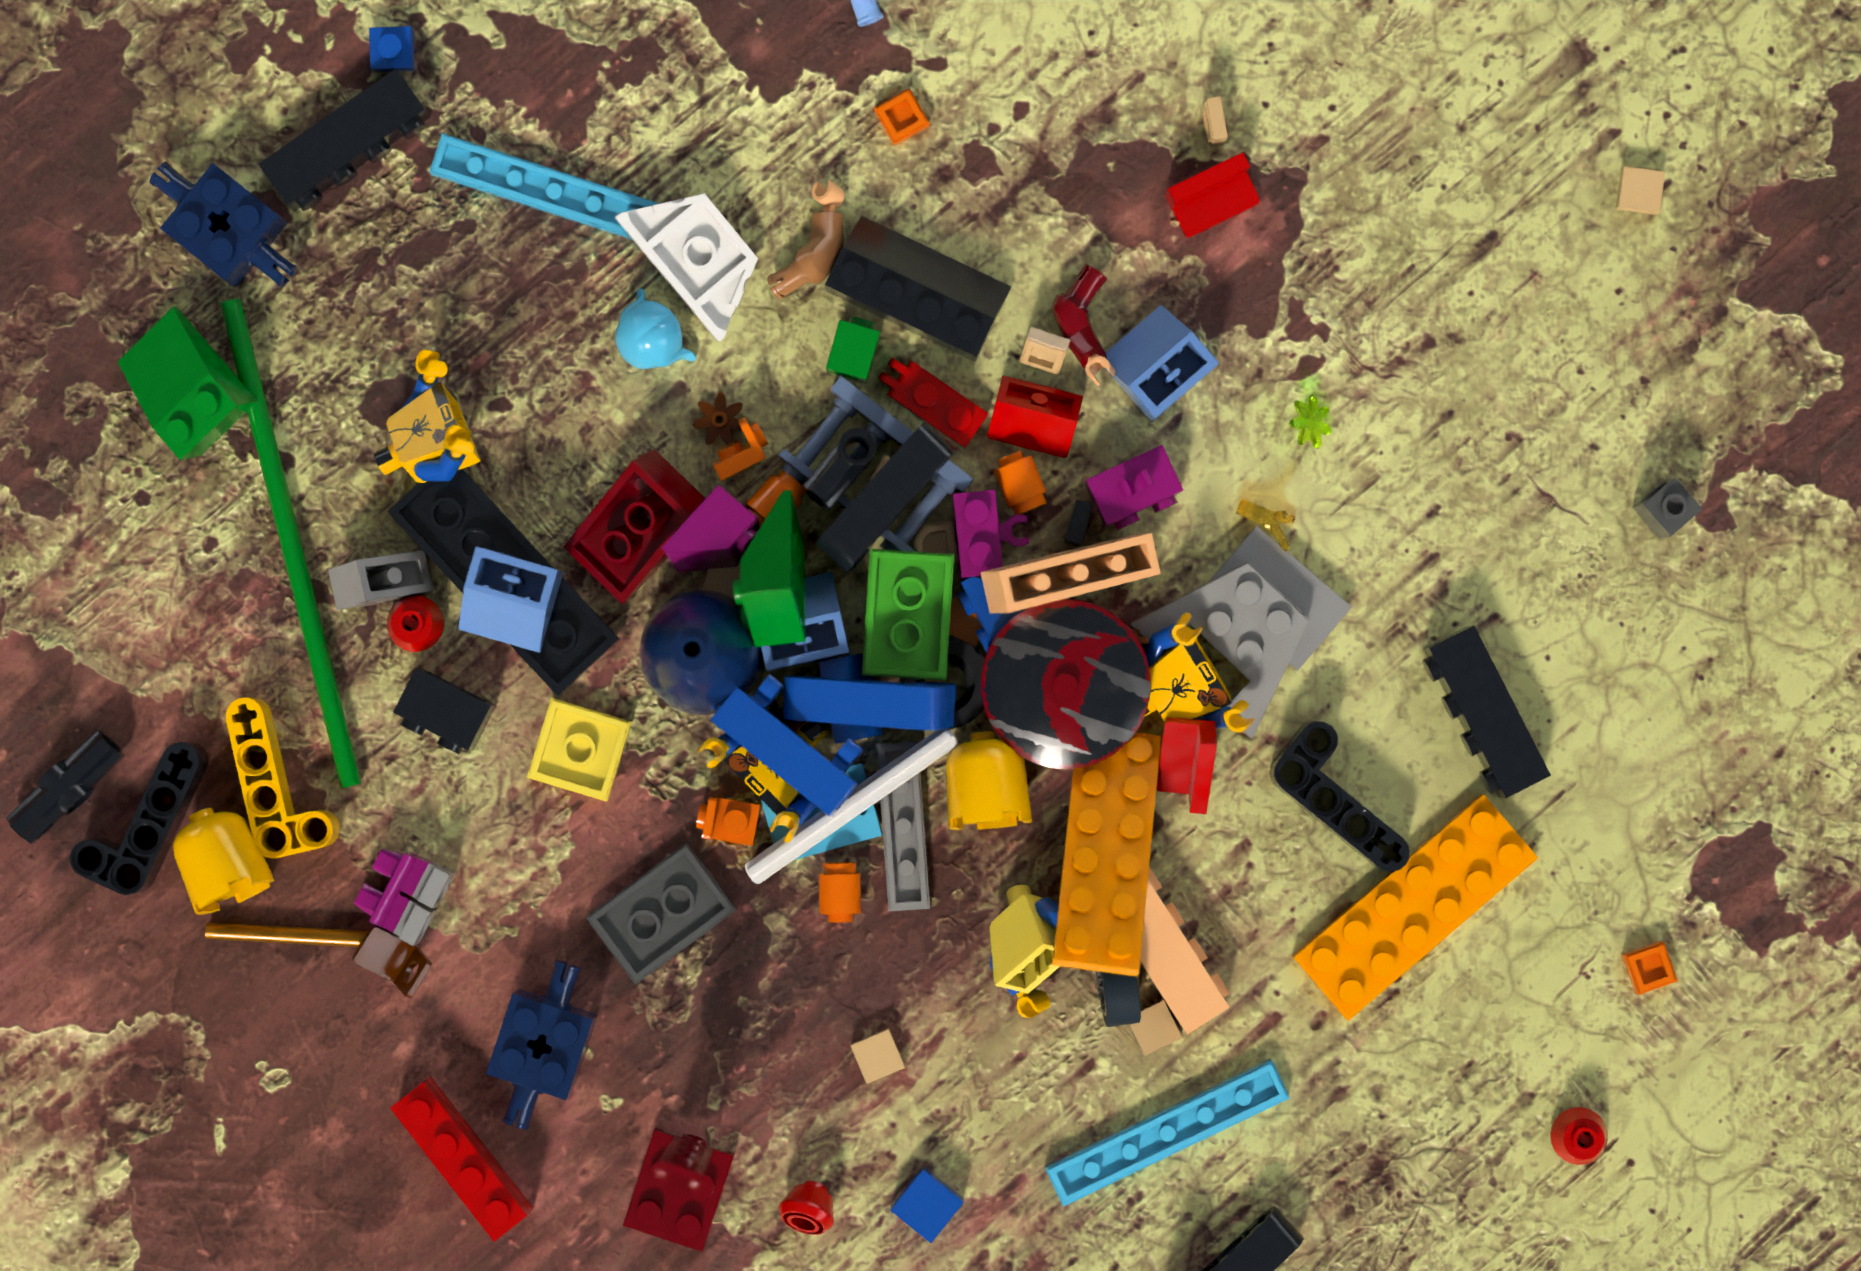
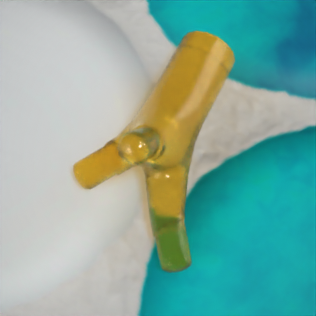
(1267, 518)

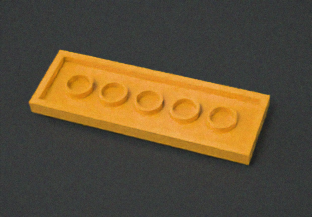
(1108, 860)
(1415, 907)

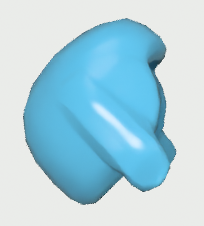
(650, 335)

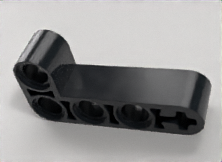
(885, 497)
(1343, 804)
(149, 812)
(1259, 1246)

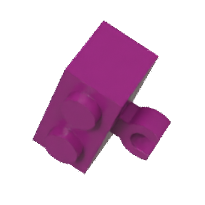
(1134, 487)
(980, 533)

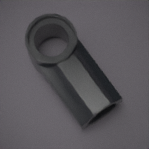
(839, 470)

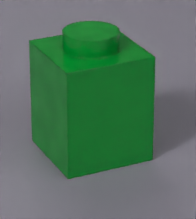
(853, 349)

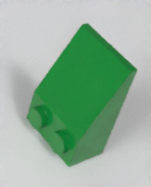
(184, 386)
(774, 578)

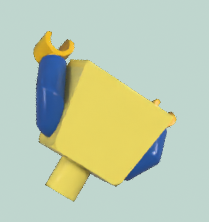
(1024, 948)

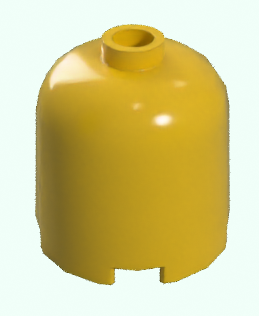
(986, 784)
(219, 860)

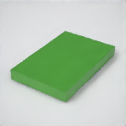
(908, 614)

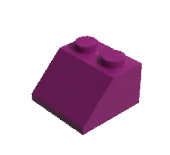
(712, 535)

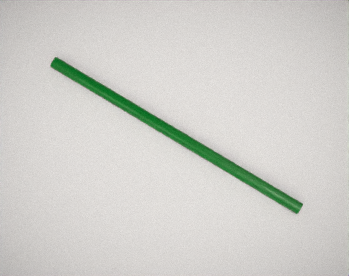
(291, 546)

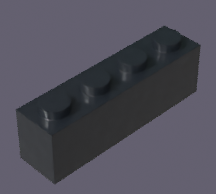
(345, 141)
(1485, 712)

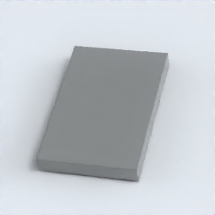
(1297, 583)

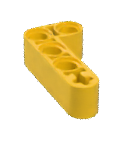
(274, 776)

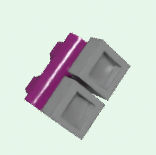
(393, 907)

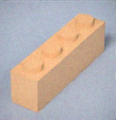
(1070, 573)
(1177, 964)

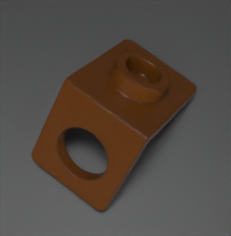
(392, 959)

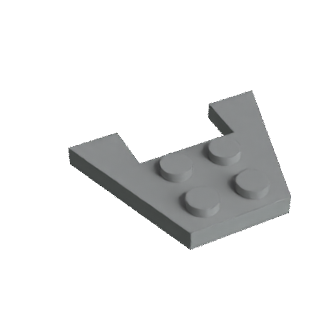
(1244, 622)

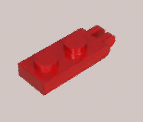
(934, 402)

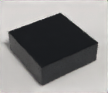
(1078, 522)

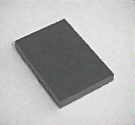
(661, 913)

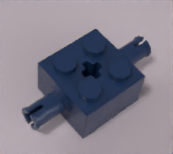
(197, 221)
(517, 1056)

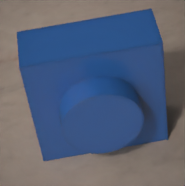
(391, 49)

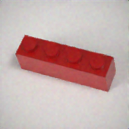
(462, 1158)

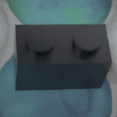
(443, 710)

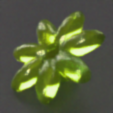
(1310, 421)

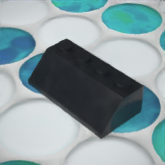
(917, 288)

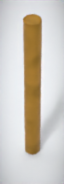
(284, 934)

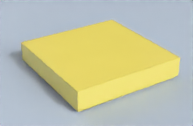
(579, 749)

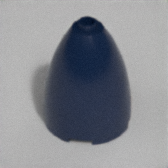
(725, 659)

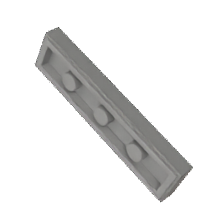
(904, 837)

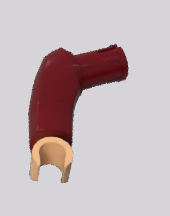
(1074, 323)

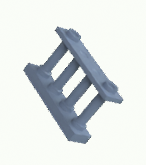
(882, 427)

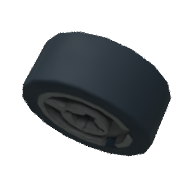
(1119, 998)

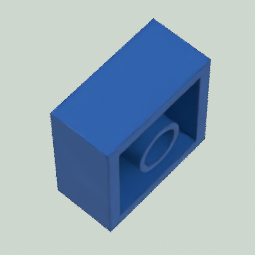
(927, 1204)

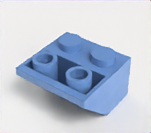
(1159, 362)
(508, 599)
(824, 628)

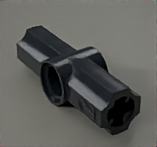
(65, 787)

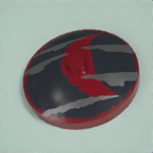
(1066, 684)

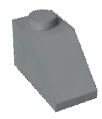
(380, 579)

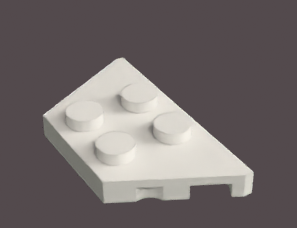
(695, 255)

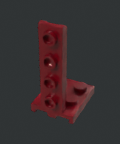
(678, 1189)

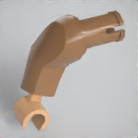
(820, 253)

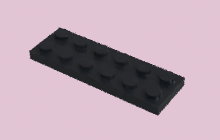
(458, 517)

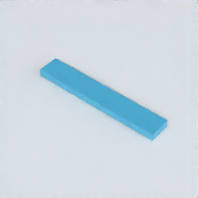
(533, 185)
(1167, 1132)

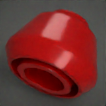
(424, 632)
(1568, 1131)
(808, 1208)

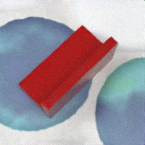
(1213, 196)
(1035, 417)
(1188, 760)

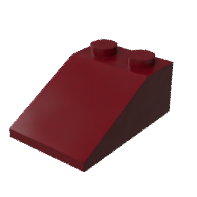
(632, 523)

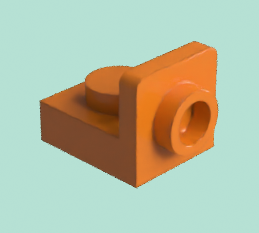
(735, 457)
(728, 820)

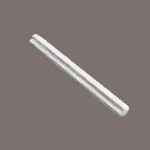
(862, 798)

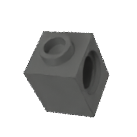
(1667, 508)

